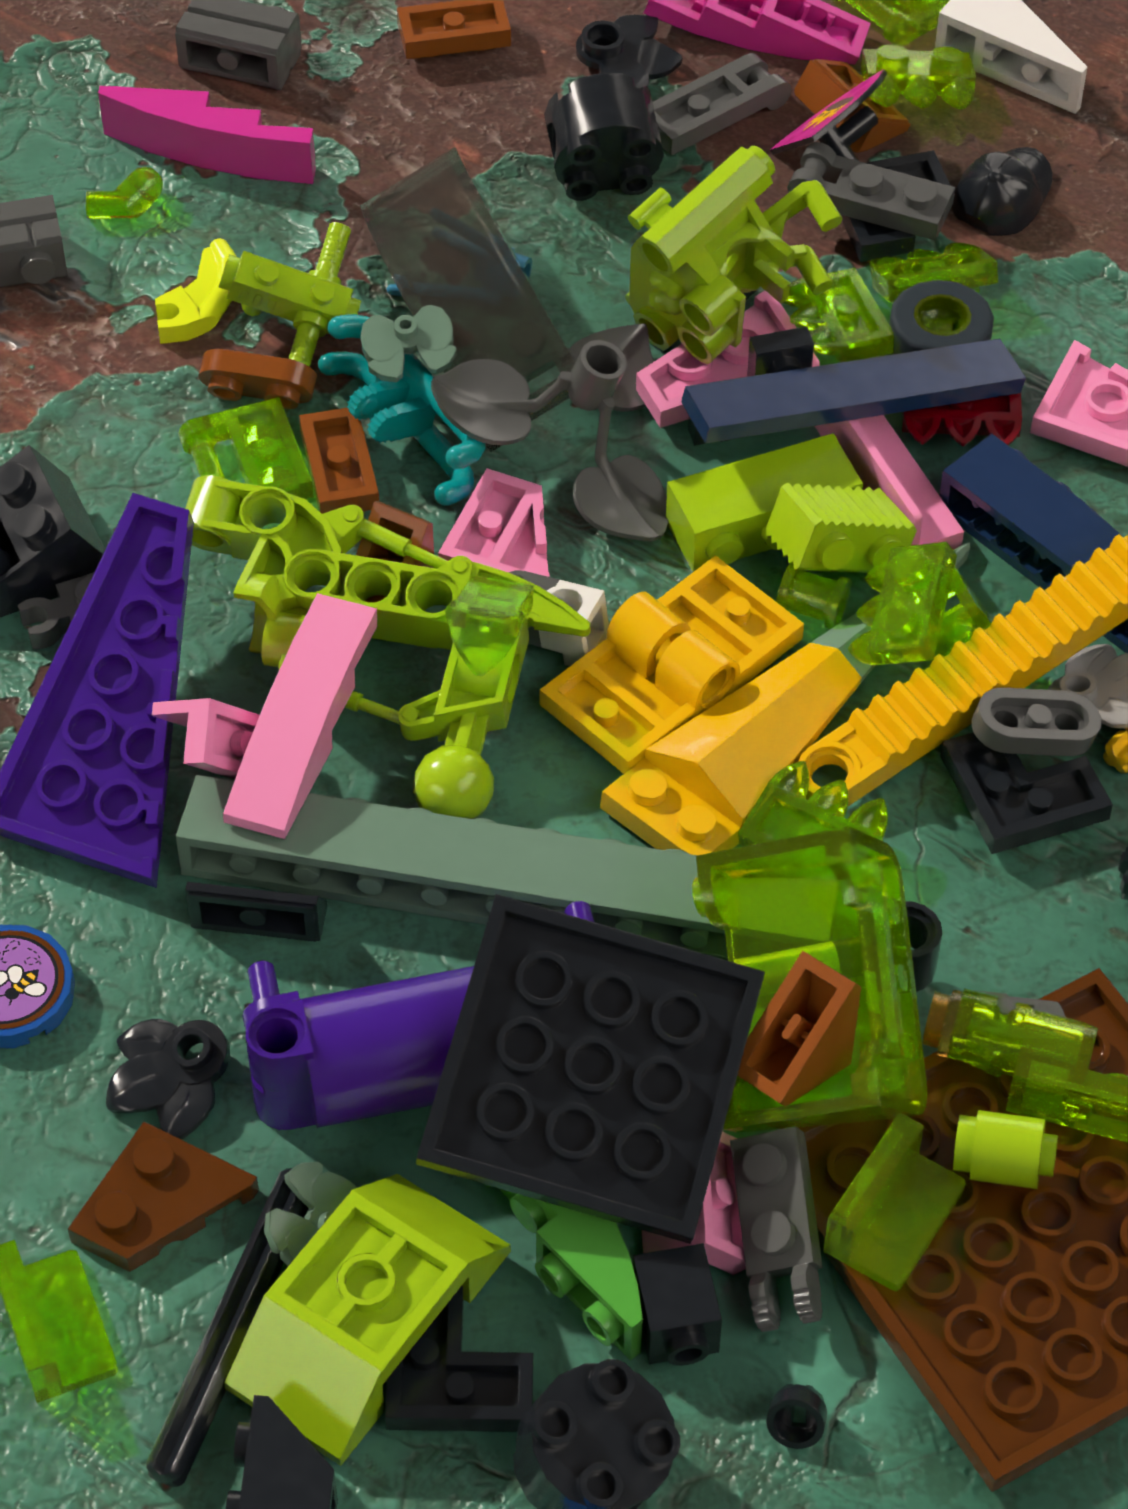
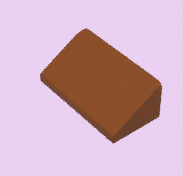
(827, 81)

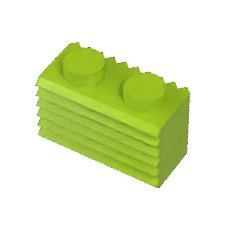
(837, 527)

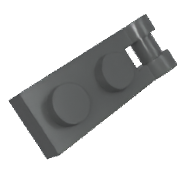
(718, 102)
(877, 192)

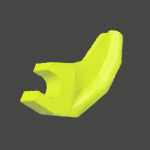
(201, 304)

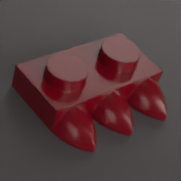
(967, 419)

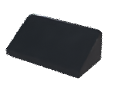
(256, 911)

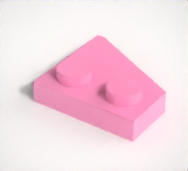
(501, 526)

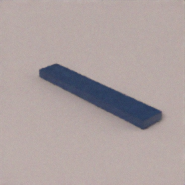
(852, 390)

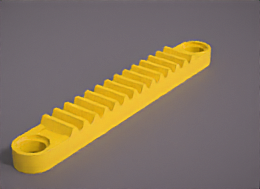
(1005, 655)

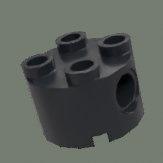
(604, 136)
(595, 1440)

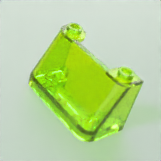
(845, 906)

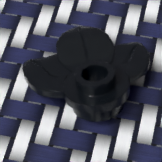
(627, 49)
(161, 1076)

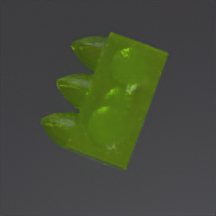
(921, 75)
(958, 263)
(843, 318)
(909, 606)
(786, 812)

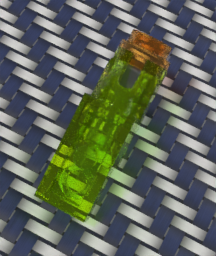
(1040, 1051)

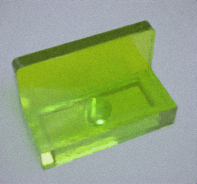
(892, 1207)
(55, 1322)

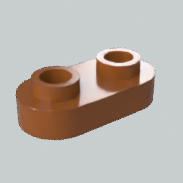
(266, 377)

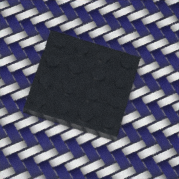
(591, 1069)

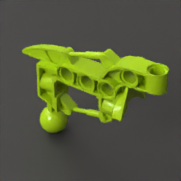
(312, 551)

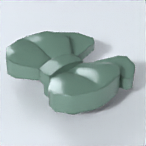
(388, 340)
(321, 1193)

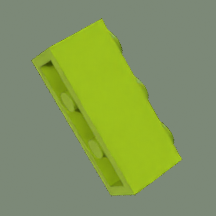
(730, 505)

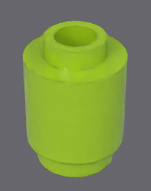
(1004, 1149)

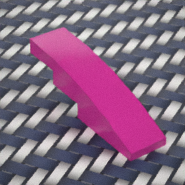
(770, 26)
(213, 138)

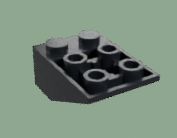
(42, 531)

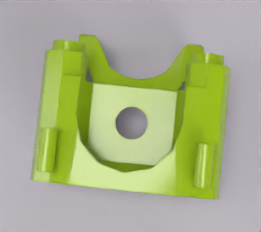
(714, 248)

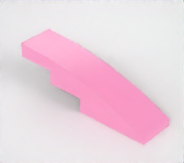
(299, 716)

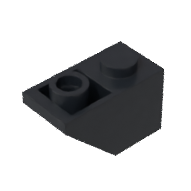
(279, 1464)

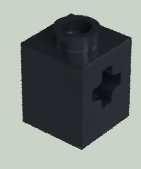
(678, 1305)

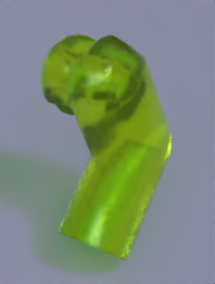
(129, 199)

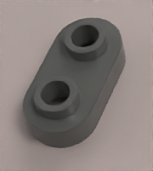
(1036, 721)

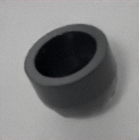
(781, 1416)

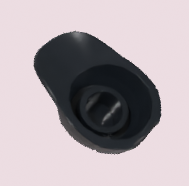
(1003, 190)

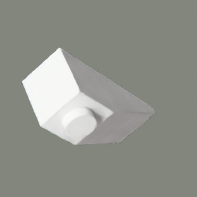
(1014, 48)

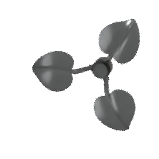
(492, 406)

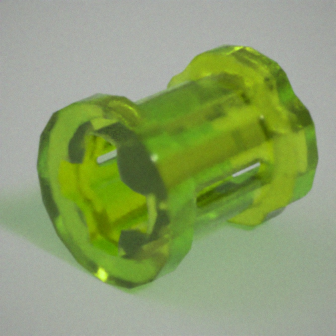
(814, 595)

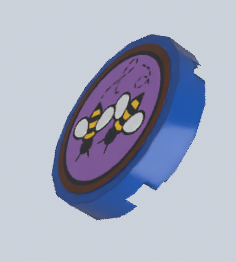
(34, 984)

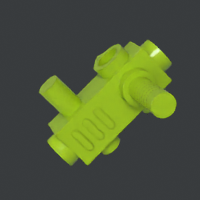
(298, 296)

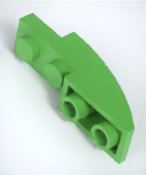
(589, 1265)

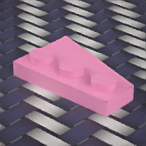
(664, 380)

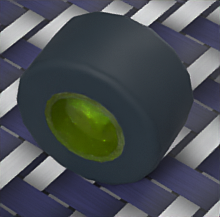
(939, 316)

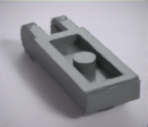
(778, 1223)

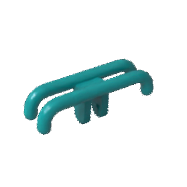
(403, 410)

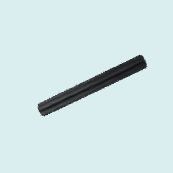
(204, 1383)

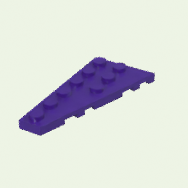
(90, 754)

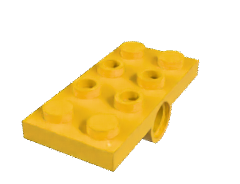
(670, 661)

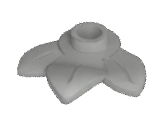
(1101, 679)

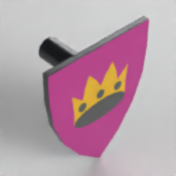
(823, 124)

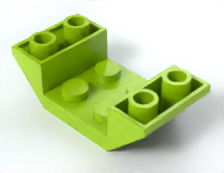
(358, 1307)

